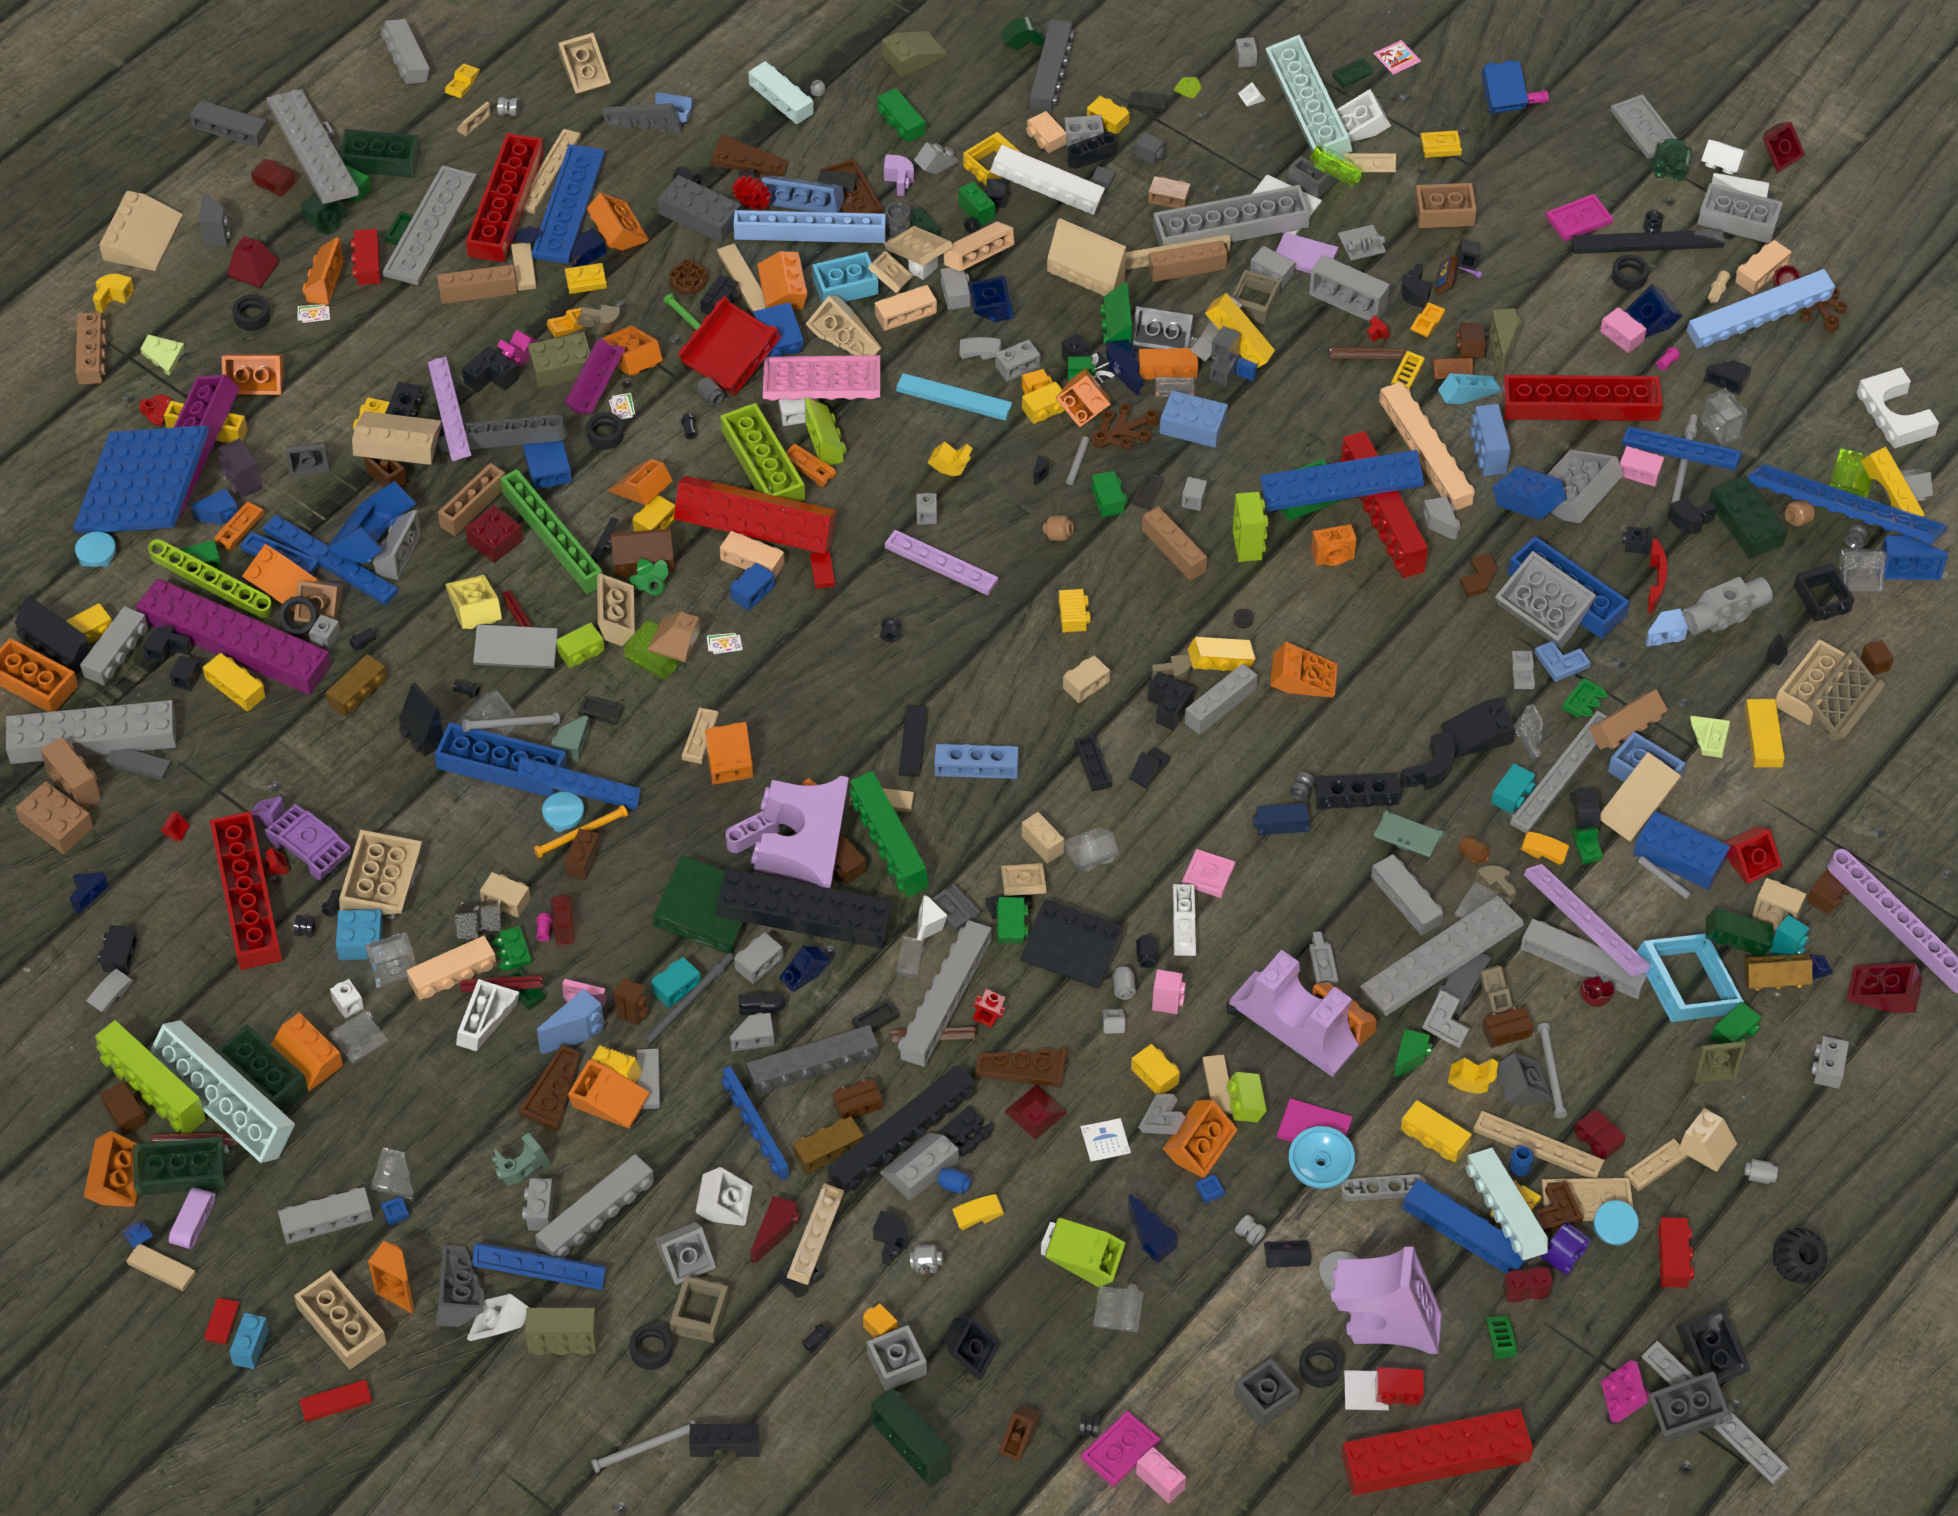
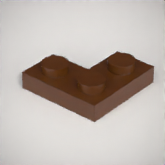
(1562, 1208)

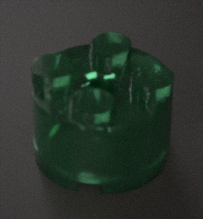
(1671, 159)
(323, 217)

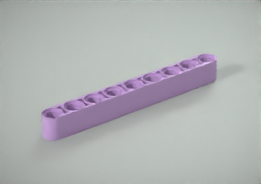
(1892, 914)

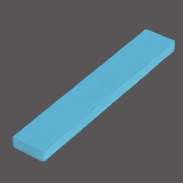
(954, 396)

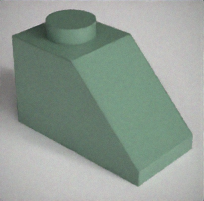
(572, 738)

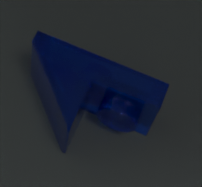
(89, 887)

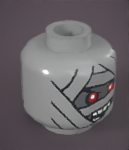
(926, 1259)

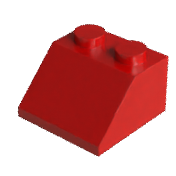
(1754, 854)

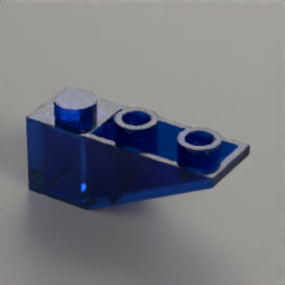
(1121, 362)
(1153, 1235)

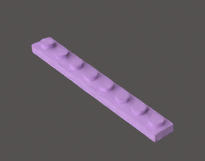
(449, 409)
(1587, 920)

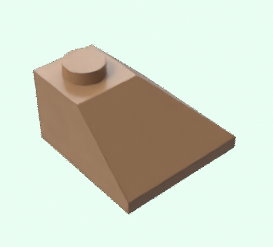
(324, 594)
(676, 636)

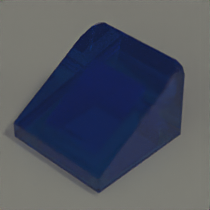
(1820, 966)

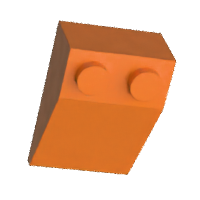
(640, 349)
(276, 575)

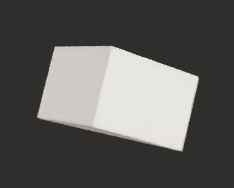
(930, 919)

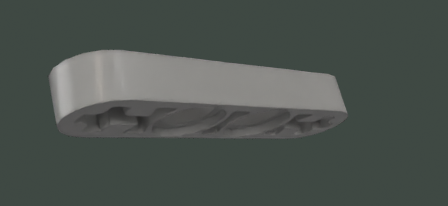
(1382, 1184)

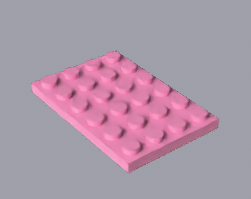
(821, 377)

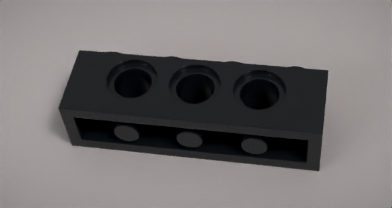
(406, 400)
(1348, 785)

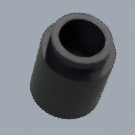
(688, 174)
(1146, 951)

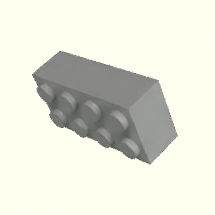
(1740, 213)
(1348, 288)

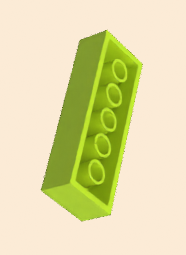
(761, 453)
(150, 1078)

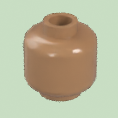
(1799, 513)
(1058, 528)

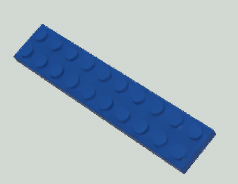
(1848, 503)

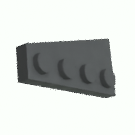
(644, 116)

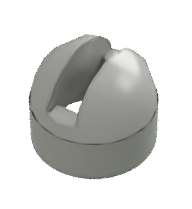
(817, 88)

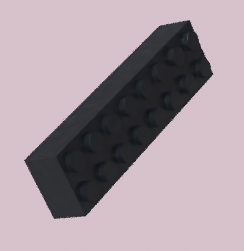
(803, 908)

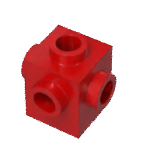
(988, 1007)

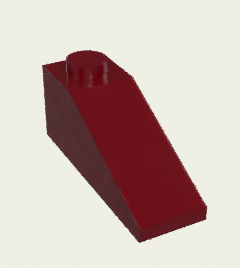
(776, 1225)

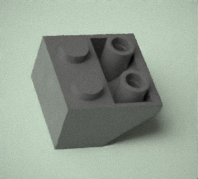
(1310, 178)

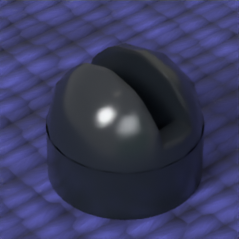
(974, 222)

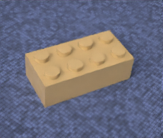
(1807, 679)
(340, 1319)

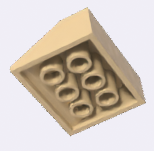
(139, 232)
(1086, 258)
(396, 437)
(379, 873)

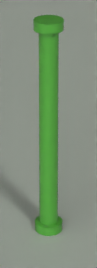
(670, 300)

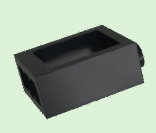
(1818, 577)

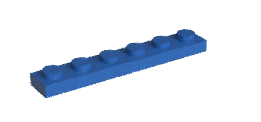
(1682, 448)
(577, 783)
(758, 1130)
(539, 1266)

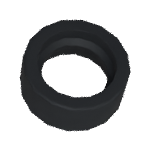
(1630, 261)
(252, 323)
(605, 419)
(284, 612)
(647, 1331)
(1324, 1349)

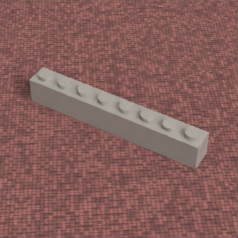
(945, 993)

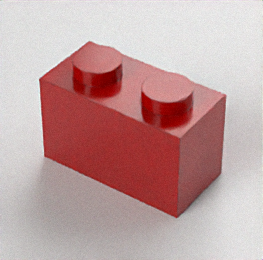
(1399, 1386)

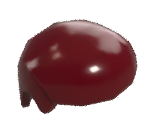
(1785, 275)
(1596, 992)

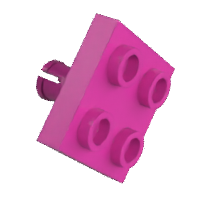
(1624, 1391)

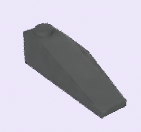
(459, 1289)

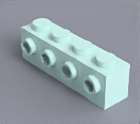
(781, 92)

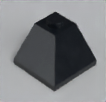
(971, 1344)

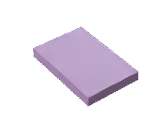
(1304, 251)

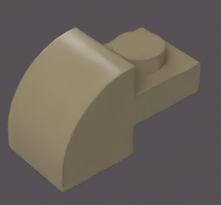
(601, 319)
(1178, 668)
(1496, 879)
(1494, 991)

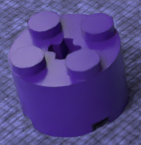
(1566, 1248)

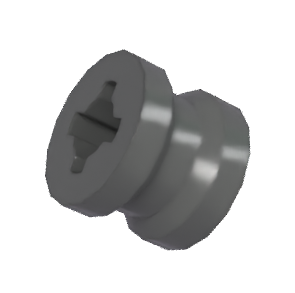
(1856, 536)

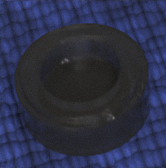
(1243, 618)

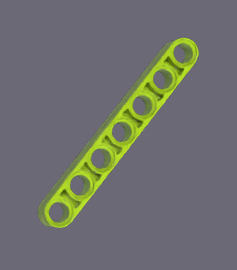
(216, 586)

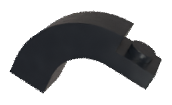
(1438, 769)

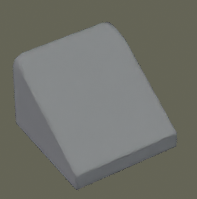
(1113, 1021)

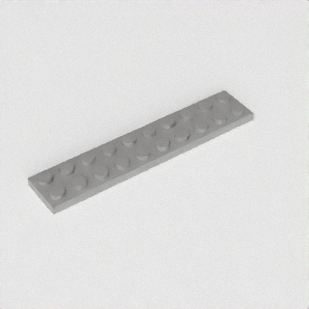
(312, 146)

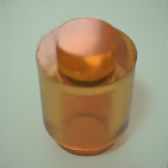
(1474, 850)

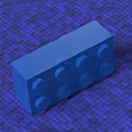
(1681, 850)

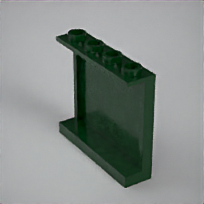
(691, 906)

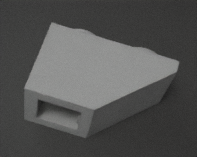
(935, 158)
(1440, 517)

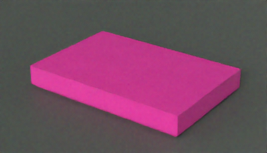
(1579, 217)
(1303, 1116)
(1120, 1448)

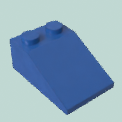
(1912, 559)

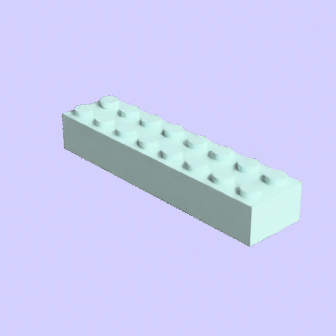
(1307, 95)
(223, 1092)

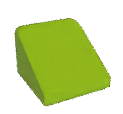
(1188, 86)

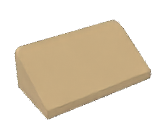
(475, 119)

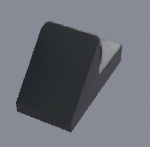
(1149, 767)

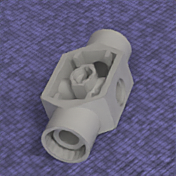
(1727, 604)

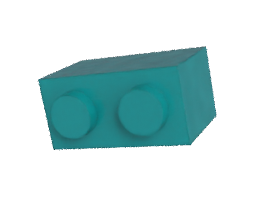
(1513, 789)
(1790, 937)
(675, 982)

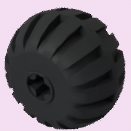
(1799, 1255)

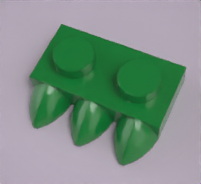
(1583, 697)
(513, 948)

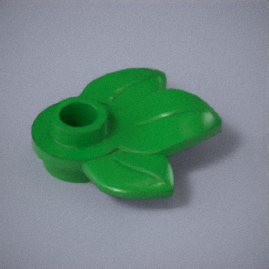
(649, 573)

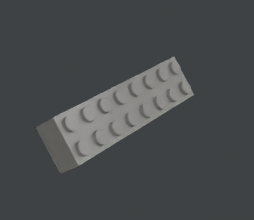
(1238, 216)
(93, 730)

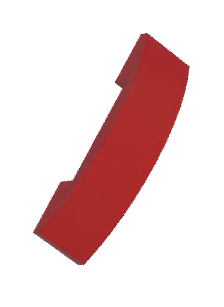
(1658, 560)

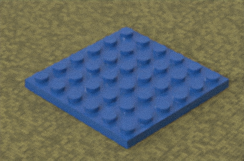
(141, 479)

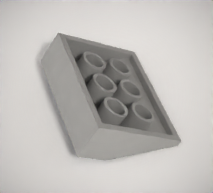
(1585, 482)
(1545, 599)

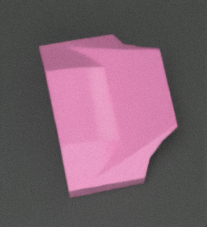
(572, 988)

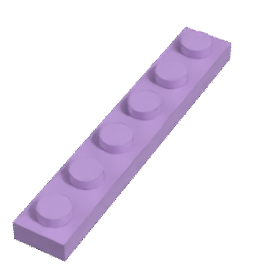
(941, 562)

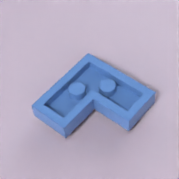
(1560, 665)

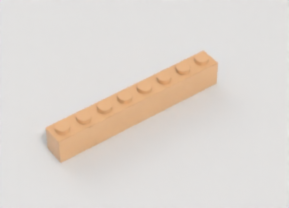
(1432, 453)

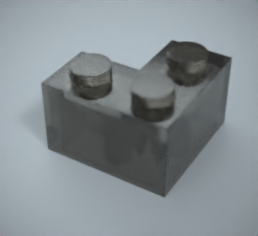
(478, 917)

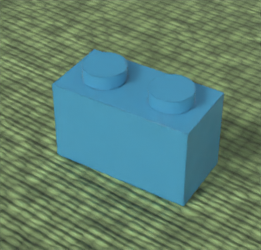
(249, 1341)

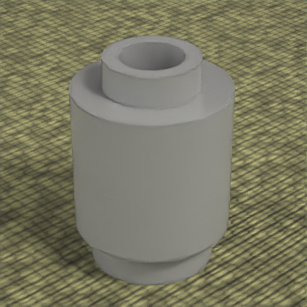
(1124, 983)
(1761, 1171)

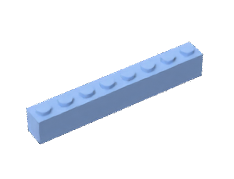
(809, 226)
(1760, 309)

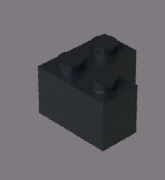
(490, 367)
(1172, 699)

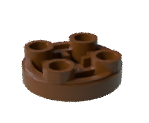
(688, 277)

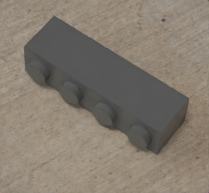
(229, 123)

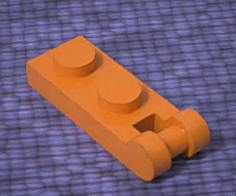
(810, 465)
(239, 526)

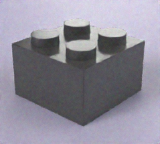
(1266, 1392)

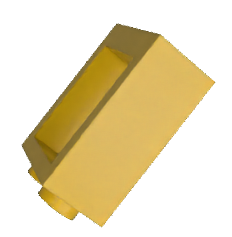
(981, 150)

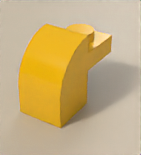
(112, 287)
(948, 460)
(1473, 1077)

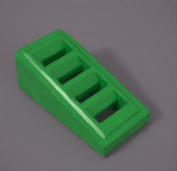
(1502, 1351)

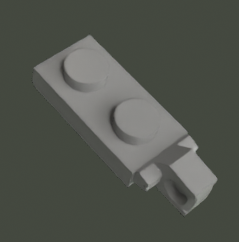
(1322, 960)

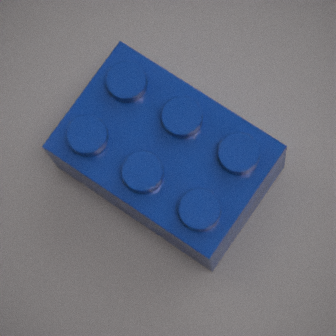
(1529, 492)

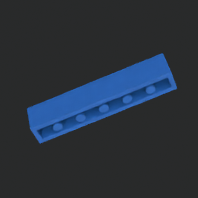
(1462, 1226)

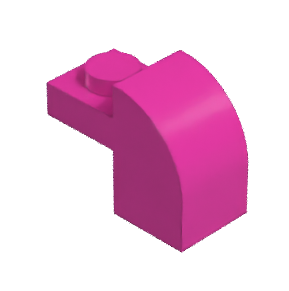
(517, 348)

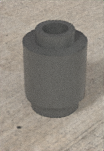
(710, 391)

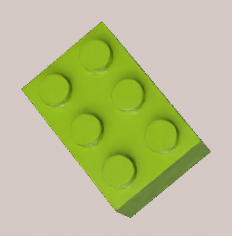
(1249, 526)

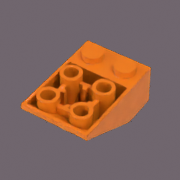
(643, 482)
(1302, 672)
(728, 753)
(607, 1094)

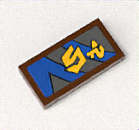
(1446, 274)

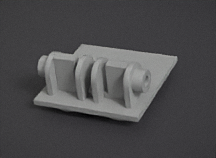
(1362, 242)

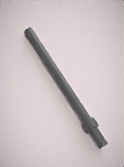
(715, 971)

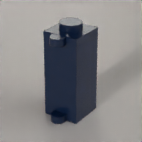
(1281, 819)

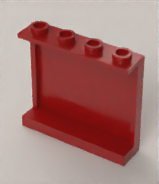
(729, 346)

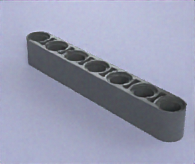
(510, 432)

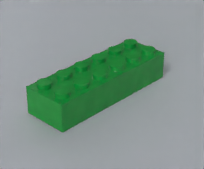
(888, 834)

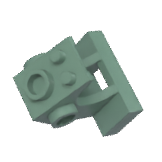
(524, 1165)

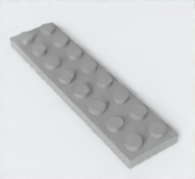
(430, 225)
(1441, 955)

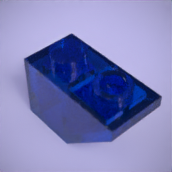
(804, 967)

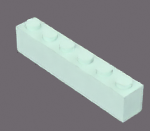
(1507, 1204)

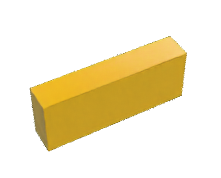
(1764, 733)

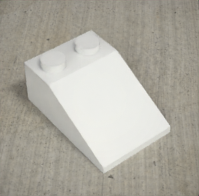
(1363, 117)

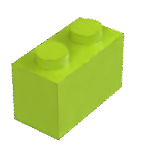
(580, 645)
(1246, 1097)

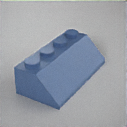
(804, 194)

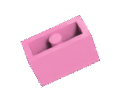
(1623, 330)
(1641, 466)
(1168, 992)
(1161, 1475)

